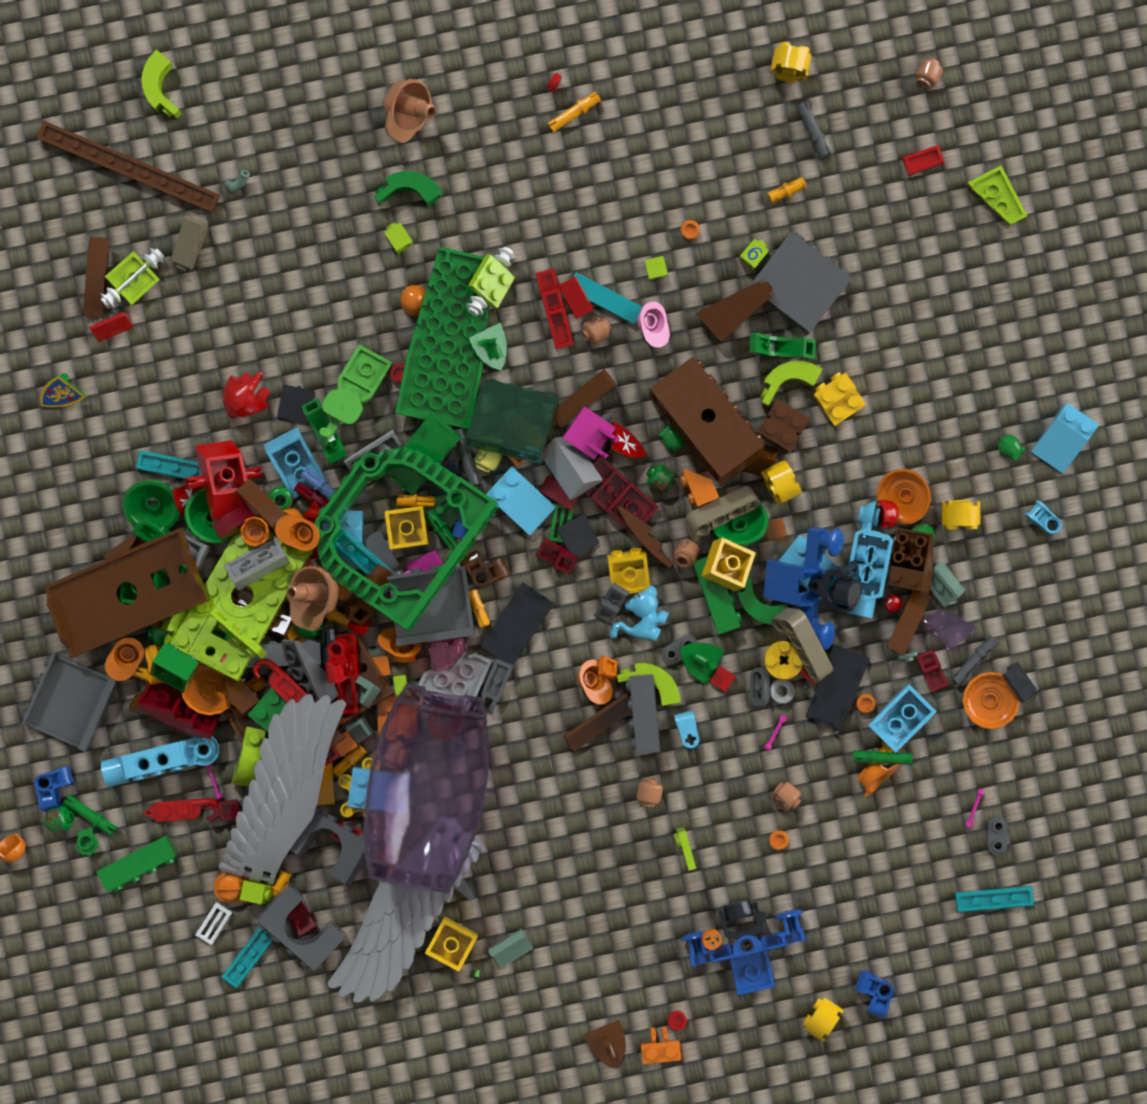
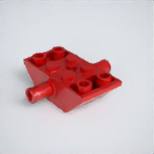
(219, 462)

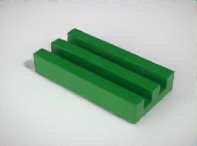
(558, 539)

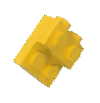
(838, 398)
(629, 569)

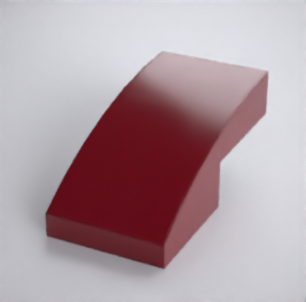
(553, 490)
(230, 522)
(557, 555)
(932, 671)
(302, 919)

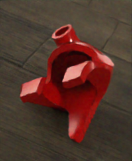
(240, 397)

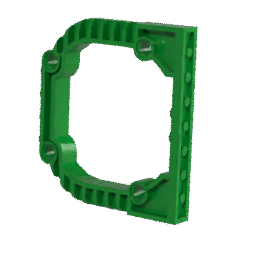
(407, 606)

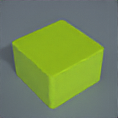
(656, 268)
(399, 682)

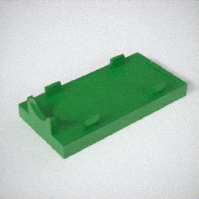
(434, 440)

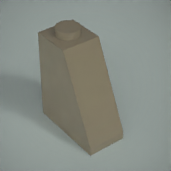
(189, 242)

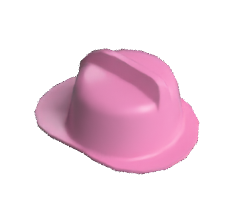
(654, 324)

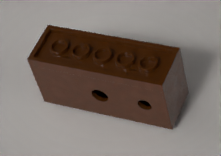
(690, 397)

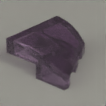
(949, 628)

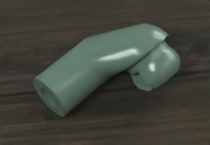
(237, 184)

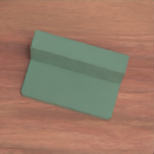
(945, 585)
(510, 948)

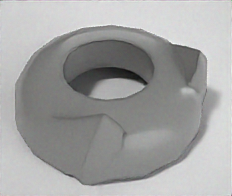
(789, 691)

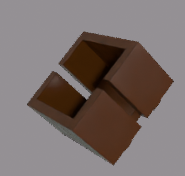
(783, 426)

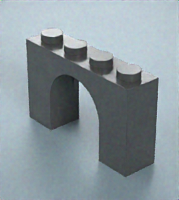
(352, 844)
(310, 951)

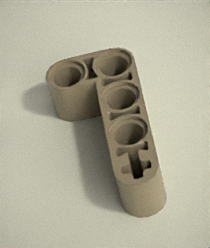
(719, 512)
(808, 647)

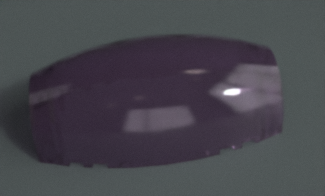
(425, 789)

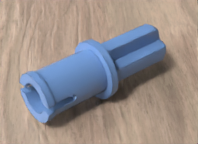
(317, 483)

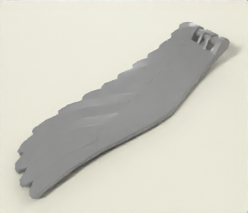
(284, 788)
(390, 935)

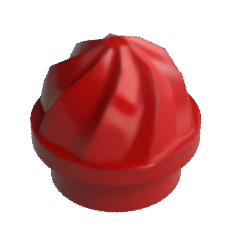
(892, 603)

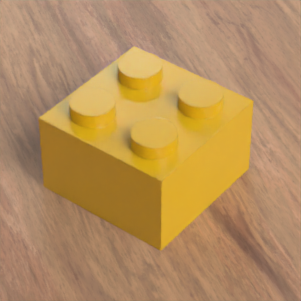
(406, 528)
(728, 564)
(451, 944)

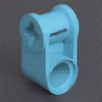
(1043, 517)
(687, 725)

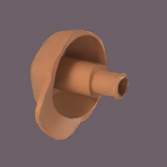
(407, 109)
(311, 596)

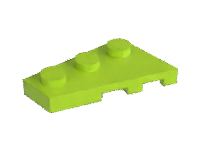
(999, 195)
(238, 636)
(682, 842)

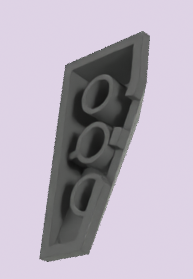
(306, 671)

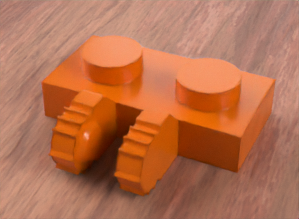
(660, 1051)

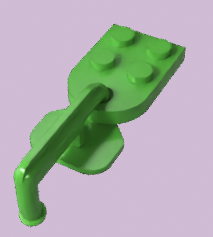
(355, 387)

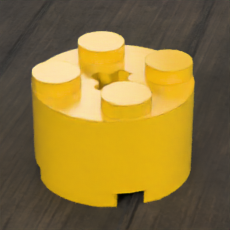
(790, 62)
(781, 482)
(960, 513)
(771, 660)
(822, 1019)

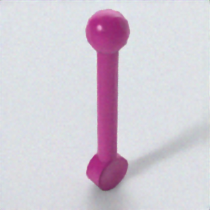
(782, 718)
(218, 796)
(969, 823)

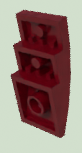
(618, 490)
(169, 707)

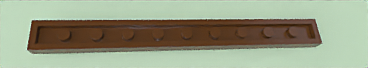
(128, 166)

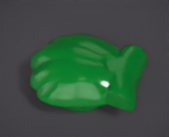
(671, 438)
(1010, 447)
(86, 841)

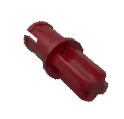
(310, 495)

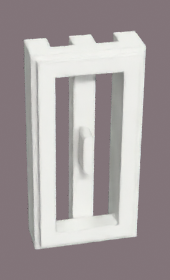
(223, 909)

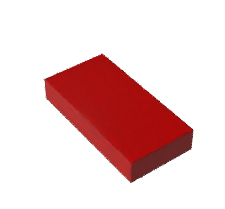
(923, 160)
(576, 297)

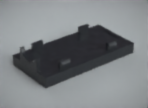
(517, 624)
(837, 690)

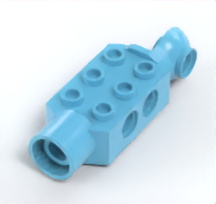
(873, 554)
(131, 766)

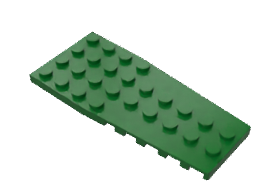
(440, 364)

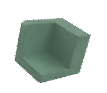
(368, 691)
(360, 729)

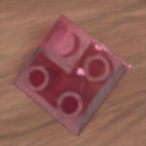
(447, 652)

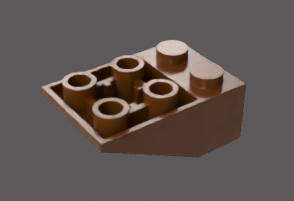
(911, 560)

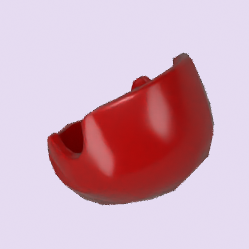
(888, 514)

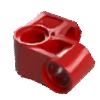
(340, 663)

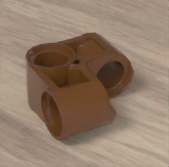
(494, 570)

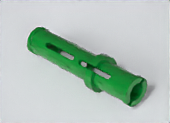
(442, 529)
(882, 757)
(90, 815)

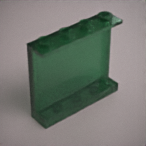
(512, 420)

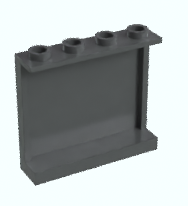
(802, 282)
(447, 614)
(69, 701)

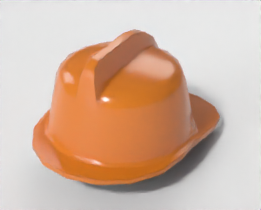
(297, 532)
(400, 653)
(124, 659)
(596, 687)
(873, 776)
(229, 887)

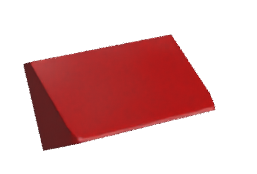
(111, 327)

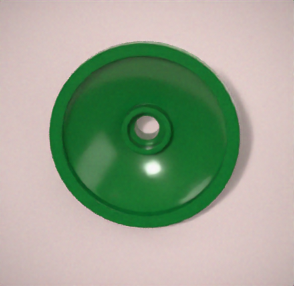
(138, 503)
(196, 519)
(753, 525)

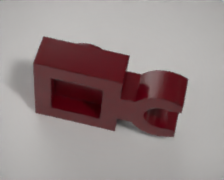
(226, 810)

